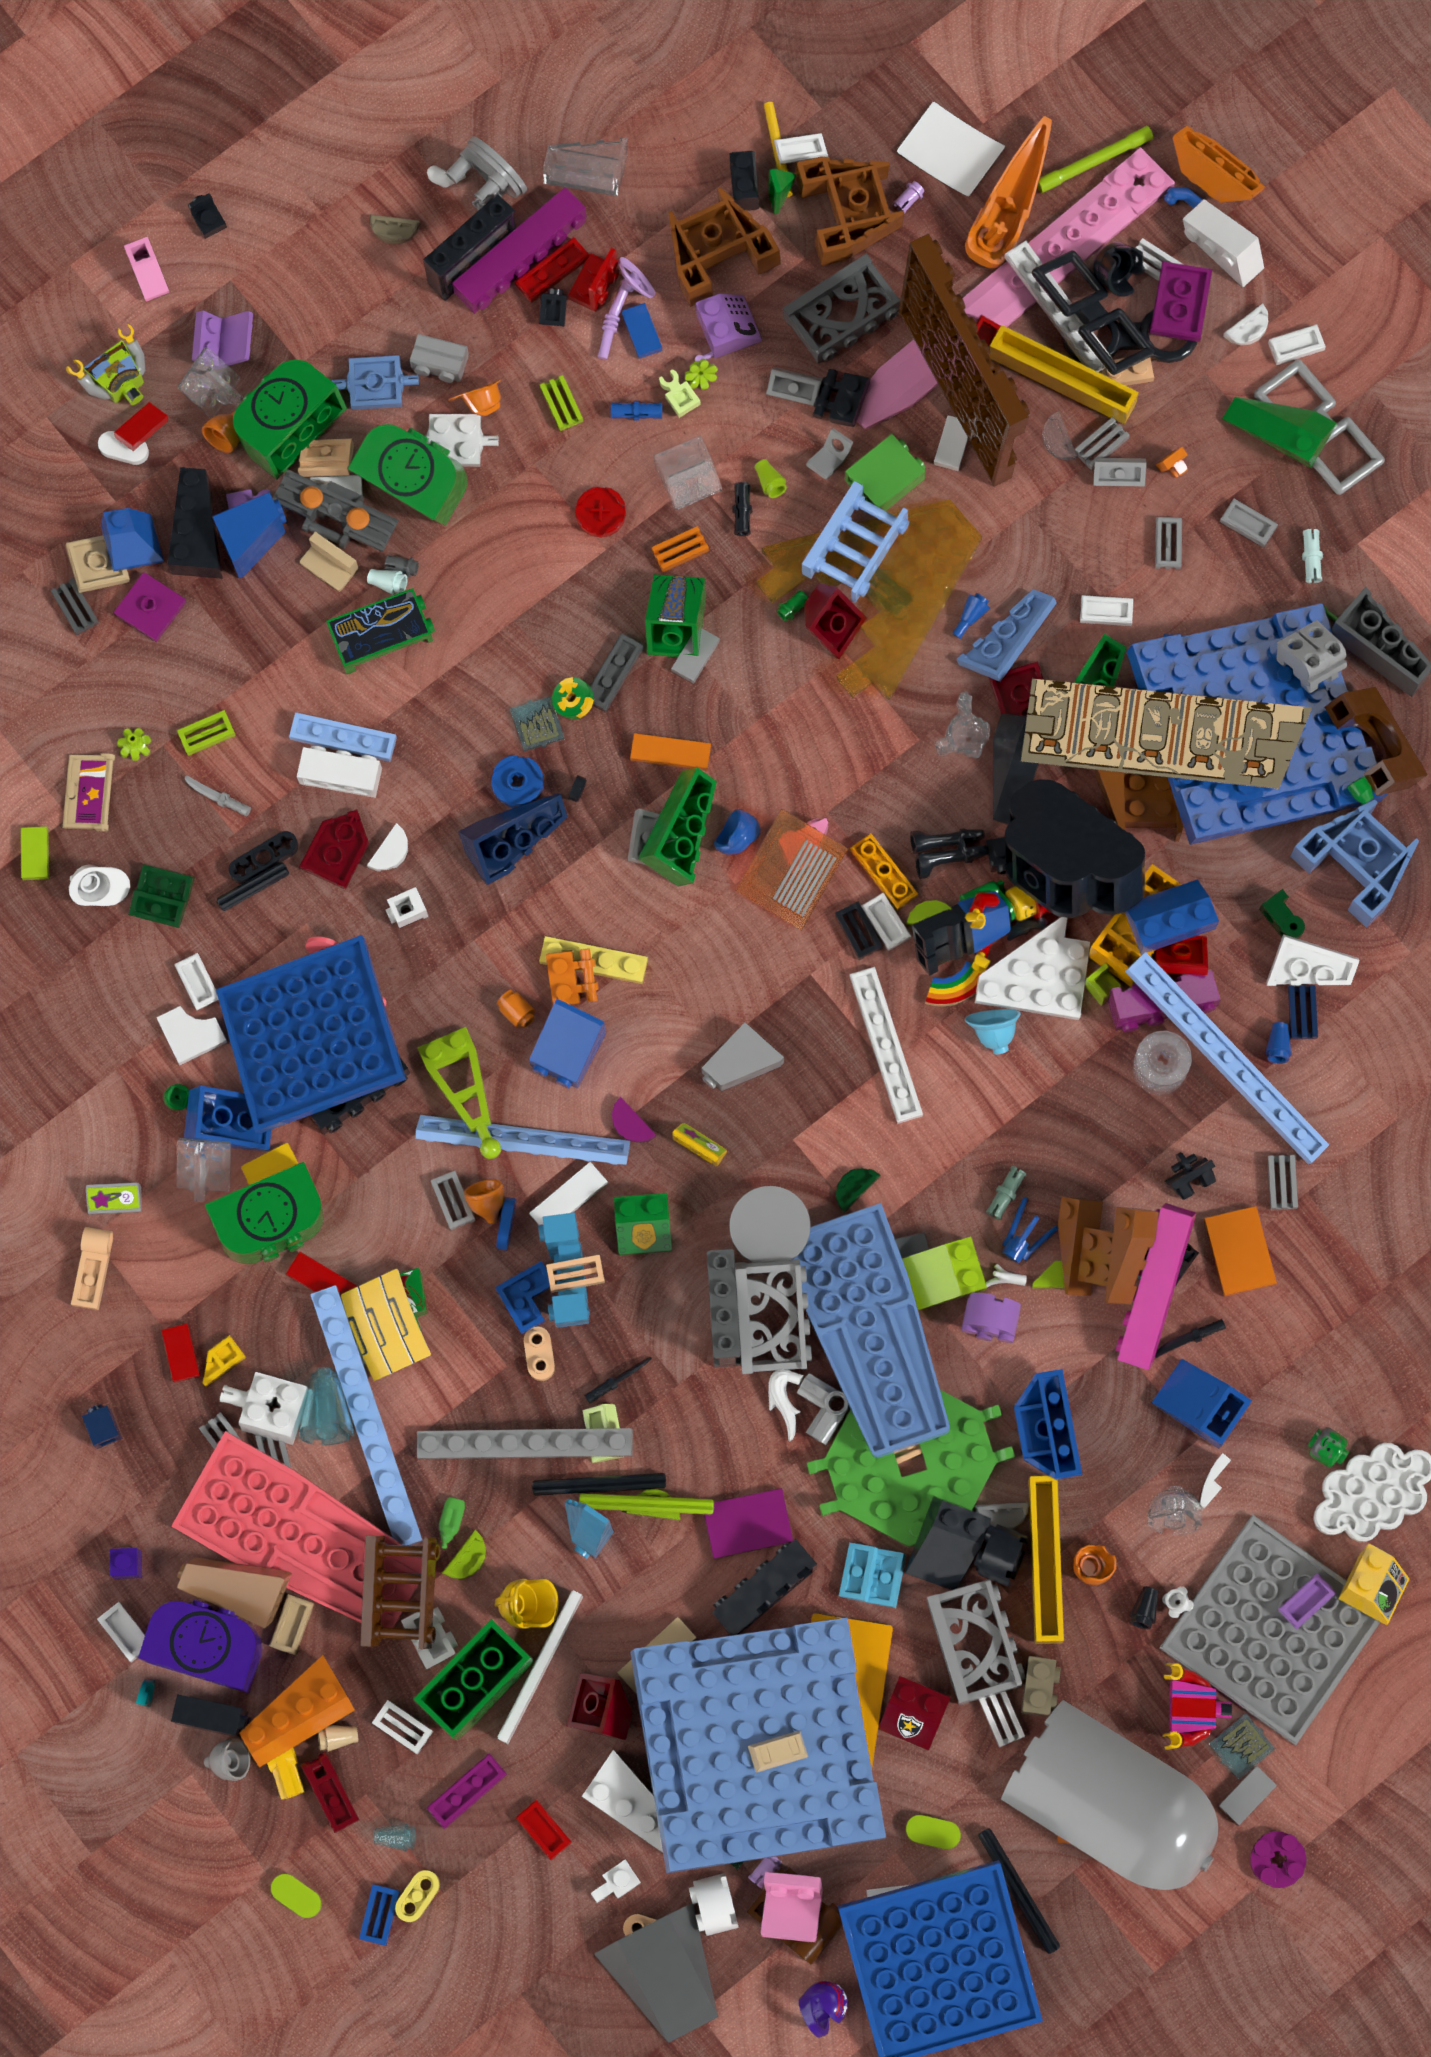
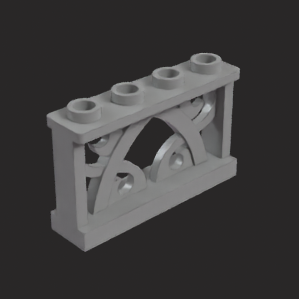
(754, 1347)
(961, 1677)

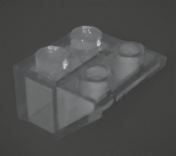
(687, 472)

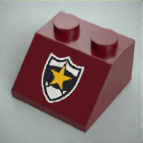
(914, 1713)

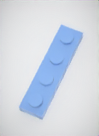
(342, 736)

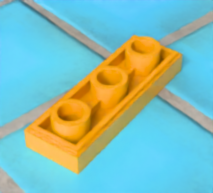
(894, 883)

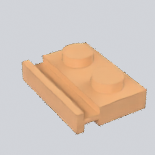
(326, 458)

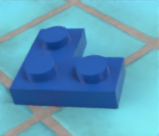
(519, 1294)

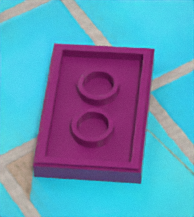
(1181, 301)
(748, 1524)

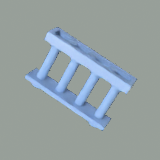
(841, 521)

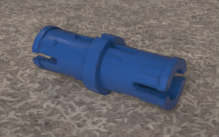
(636, 410)

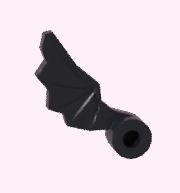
(1023, 927)

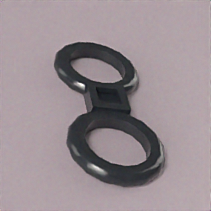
(1122, 341)

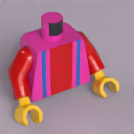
(1192, 1708)

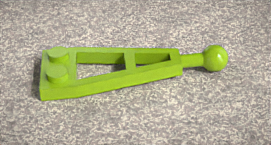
(450, 1050)

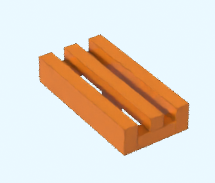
(676, 540)

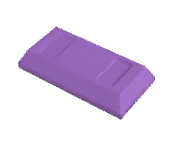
(1307, 1601)

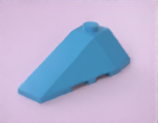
(587, 1528)

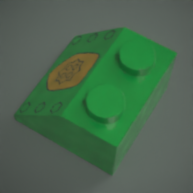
(643, 1224)

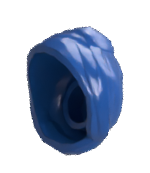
(737, 833)

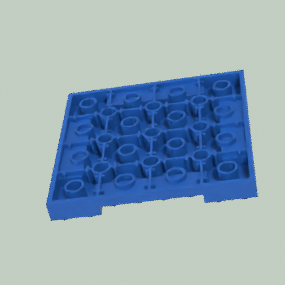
(1243, 665)

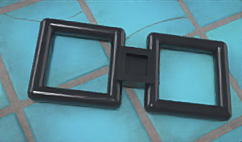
(1092, 312)

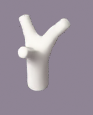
(1006, 1277)

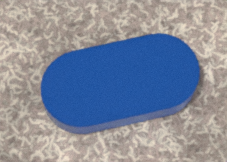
(506, 1223)

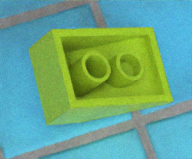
(944, 1273)

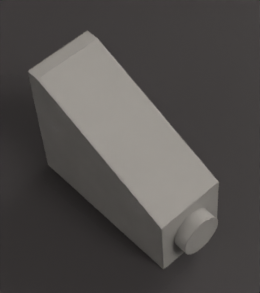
(740, 1059)

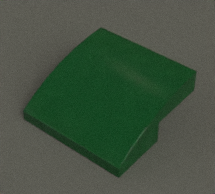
(161, 895)

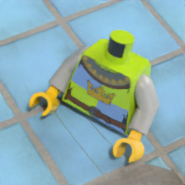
(115, 372)

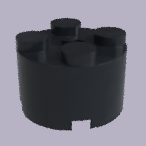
(1001, 1555)

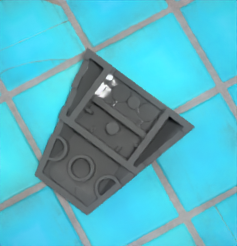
(665, 1973)

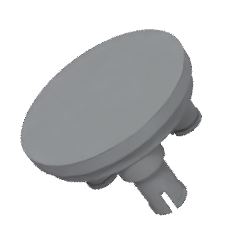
(497, 173)
(769, 1225)

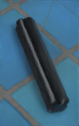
(252, 886)

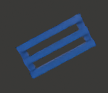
(385, 1891)

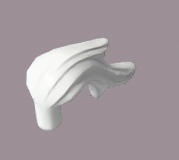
(779, 1399)

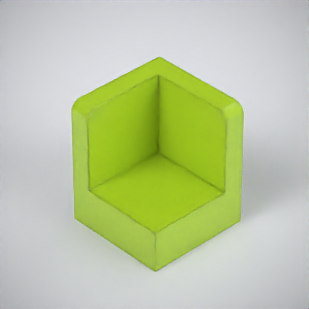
(1100, 984)

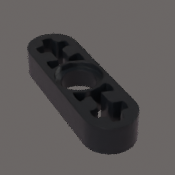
(265, 846)

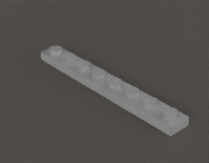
(525, 1443)

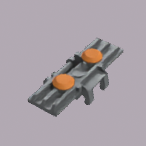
(338, 503)

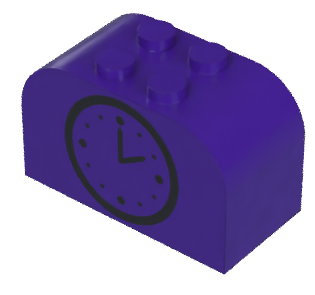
(203, 1644)

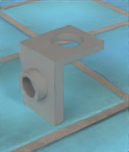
(829, 458)

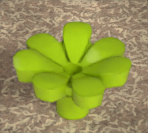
(701, 373)
(134, 744)

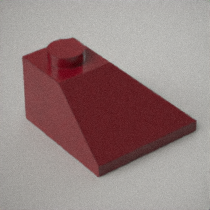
(832, 618)
(600, 1707)

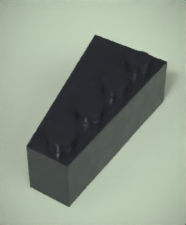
(194, 532)

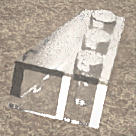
(587, 166)

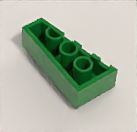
(1103, 663)
(677, 834)

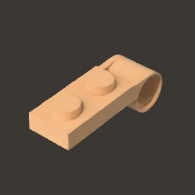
(92, 1269)

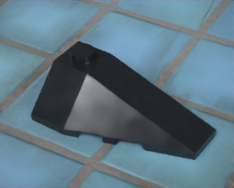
(1008, 769)

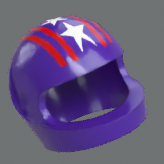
(821, 2002)

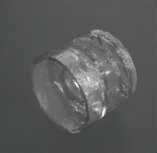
(1153, 1074)

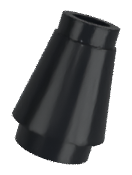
(1144, 1610)

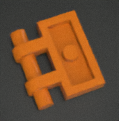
(564, 978)

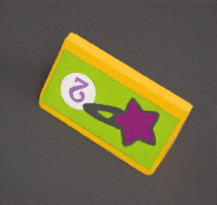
(699, 1144)

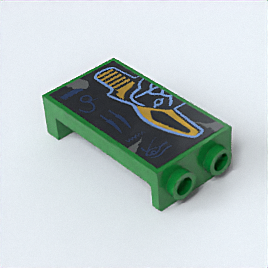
(380, 629)

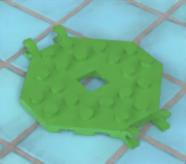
(898, 1505)

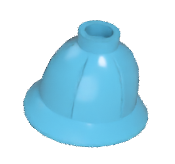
(994, 1027)

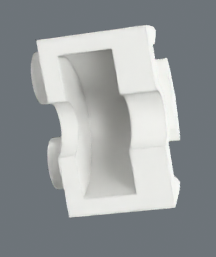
(444, 1642)
(714, 1904)

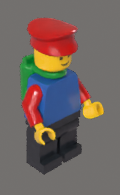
(972, 925)

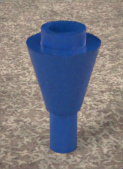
(974, 609)

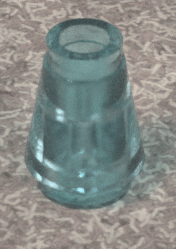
(396, 1837)

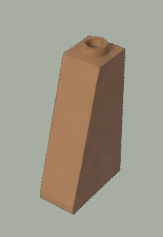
(244, 1589)

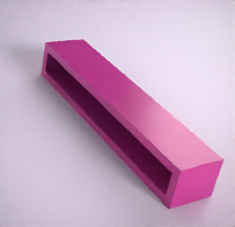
(1156, 1287)

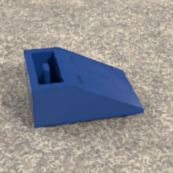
(1202, 1402)

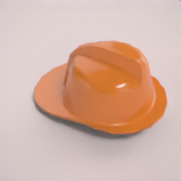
(482, 400)

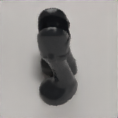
(926, 862)

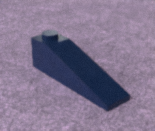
(504, 838)

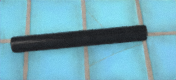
(599, 1484)
(1019, 1892)

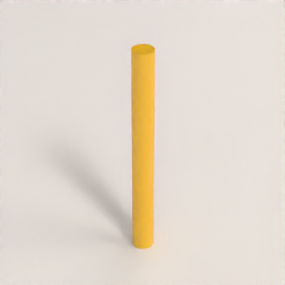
(774, 134)

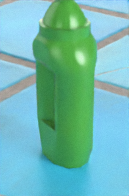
(450, 1519)

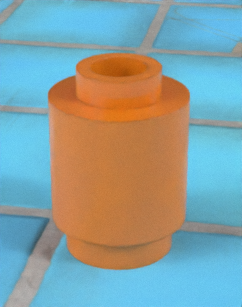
(516, 1009)

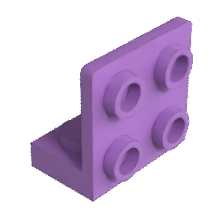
(224, 336)

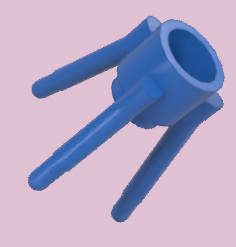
(1016, 1248)

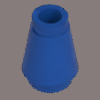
(1278, 1045)

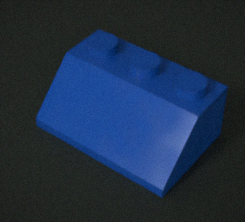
(1172, 916)

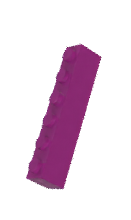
(520, 250)

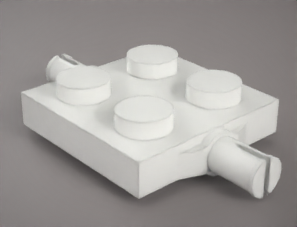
(461, 436)

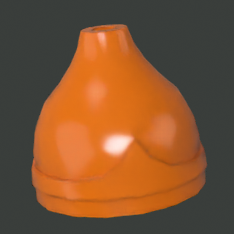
(221, 432)
(486, 1198)

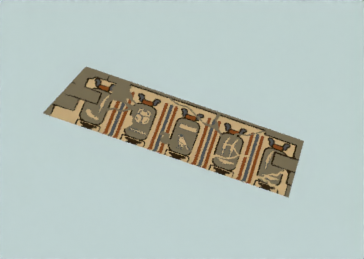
(1161, 733)

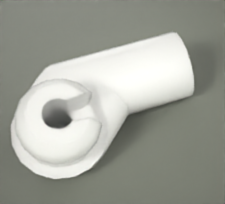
(439, 177)

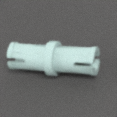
(1312, 556)

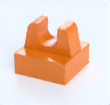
(1173, 462)

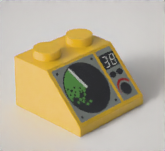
(1375, 1584)

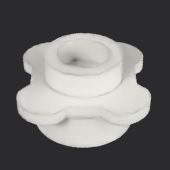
(1170, 1600)

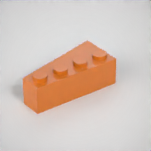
(297, 1713)

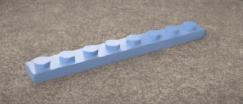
(526, 1140)

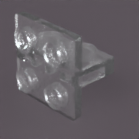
(210, 383)
(203, 1166)

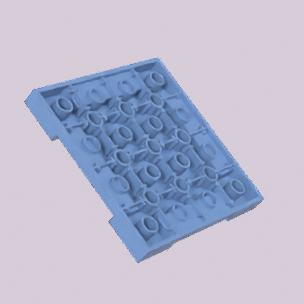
(725, 1693)

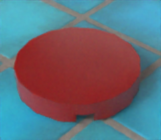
(600, 512)

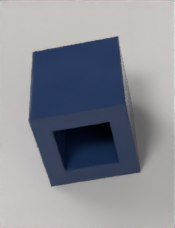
(101, 1426)

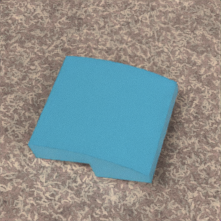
(872, 1575)

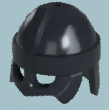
(1115, 266)

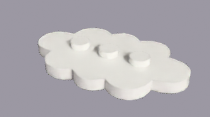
(1373, 1492)

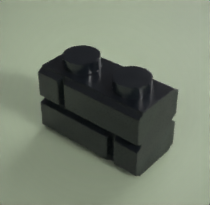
(744, 179)

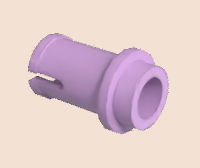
(909, 196)
(767, 1865)

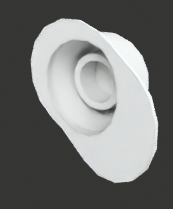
(98, 886)

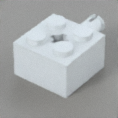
(265, 1393)

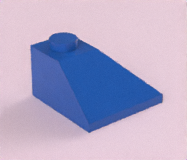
(130, 539)

